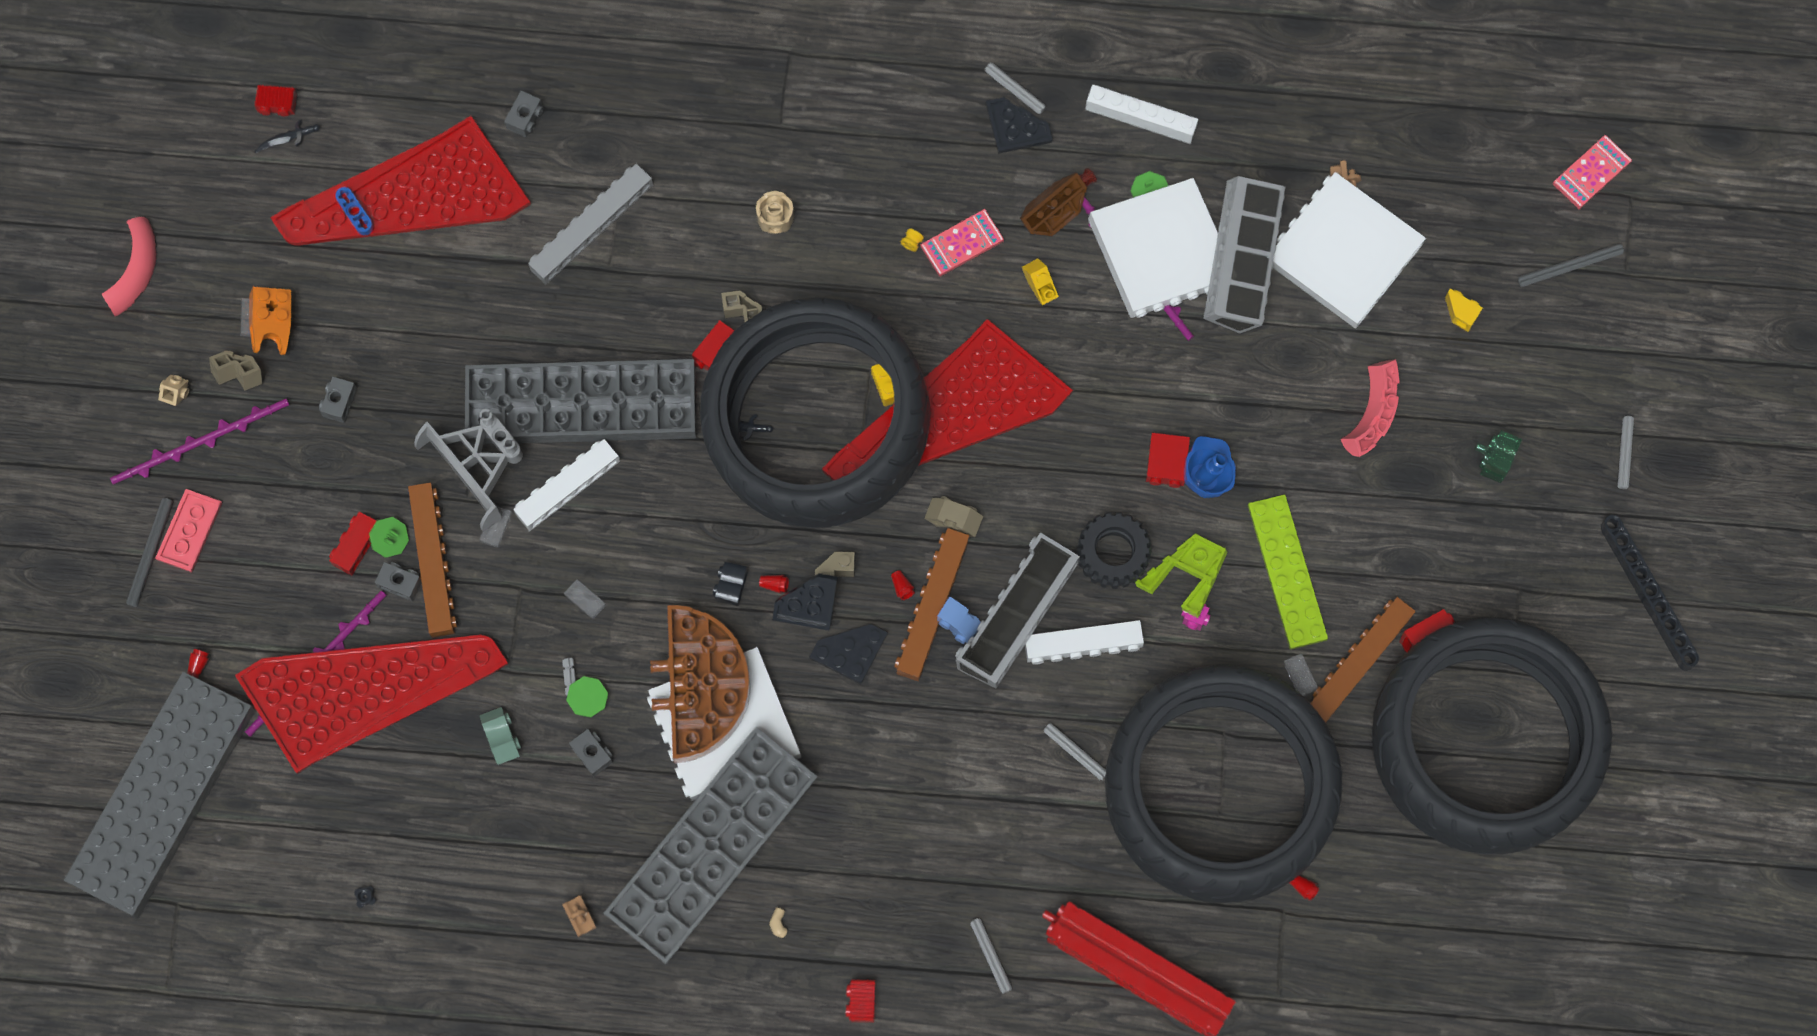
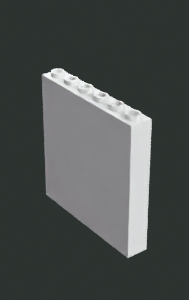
(1158, 246)
(1345, 249)
(761, 712)

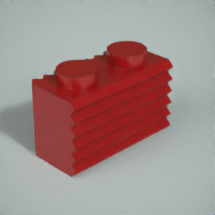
(275, 100)
(861, 1001)

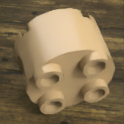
(774, 212)

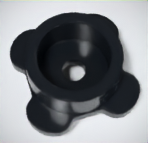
(359, 893)

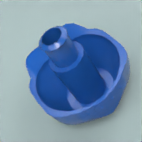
(1209, 467)

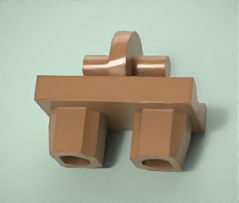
(1342, 171)
(579, 916)

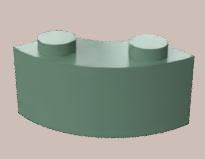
(499, 735)

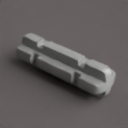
(569, 673)

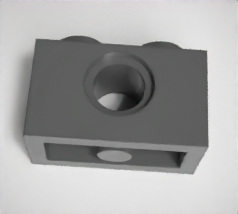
(523, 104)
(339, 410)
(406, 589)
(595, 763)

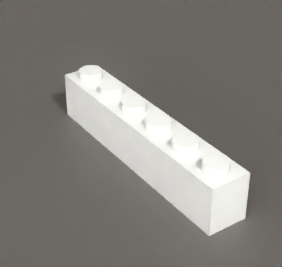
(1141, 114)
(566, 485)
(1084, 641)

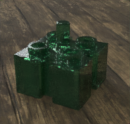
(1498, 455)

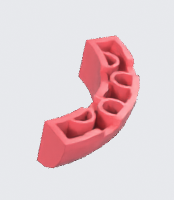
(139, 269)
(1379, 411)

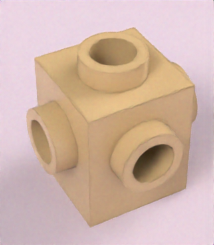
(173, 390)

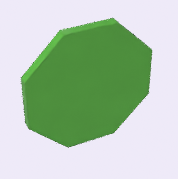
(1148, 183)
(388, 537)
(587, 696)

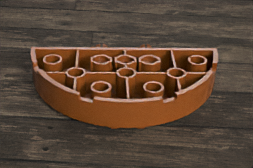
(705, 683)

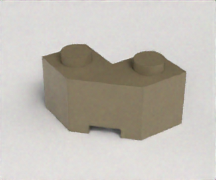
(738, 304)
(228, 366)
(949, 514)
(838, 565)

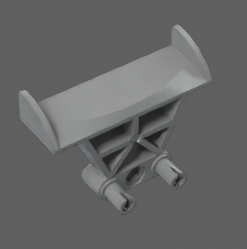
(493, 429)

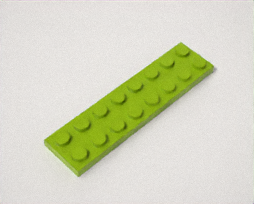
(1287, 572)

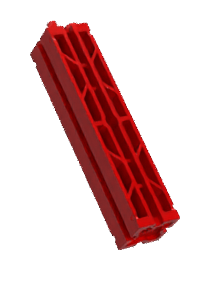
(1138, 969)

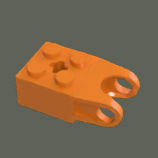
(266, 323)

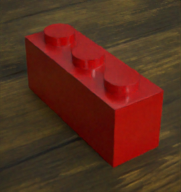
(353, 544)

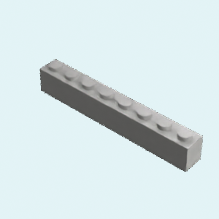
(590, 223)

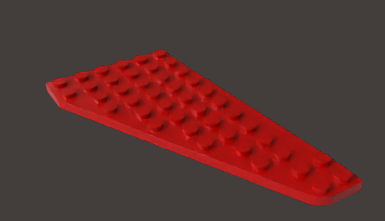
(430, 186)
(973, 396)
(342, 696)

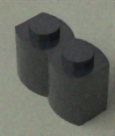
(731, 583)

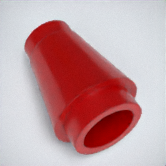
(775, 583)
(902, 586)
(197, 662)
(1305, 887)

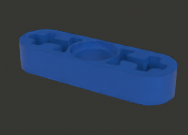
(354, 218)

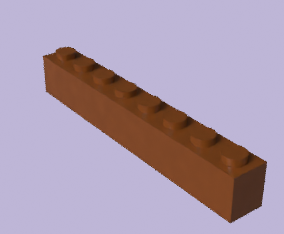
(431, 560)
(934, 596)
(1361, 657)

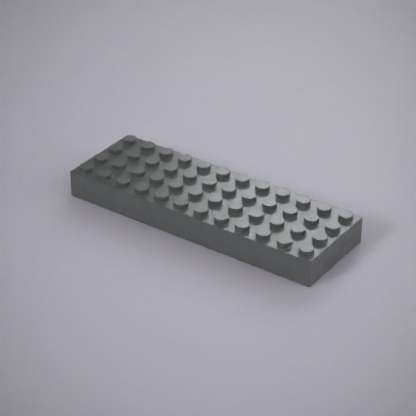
(585, 400)
(160, 795)
(710, 845)

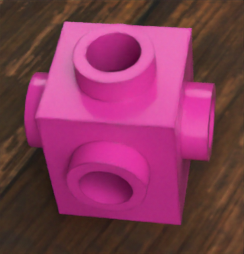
(1196, 623)

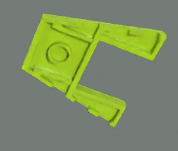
(1195, 557)

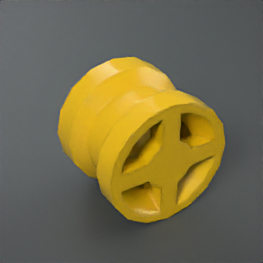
(912, 240)

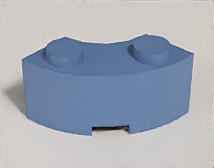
(958, 620)

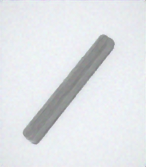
(1015, 88)
(1625, 452)
(1075, 751)
(991, 955)

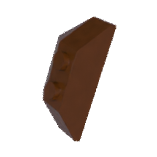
(1055, 206)

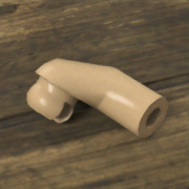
(776, 924)

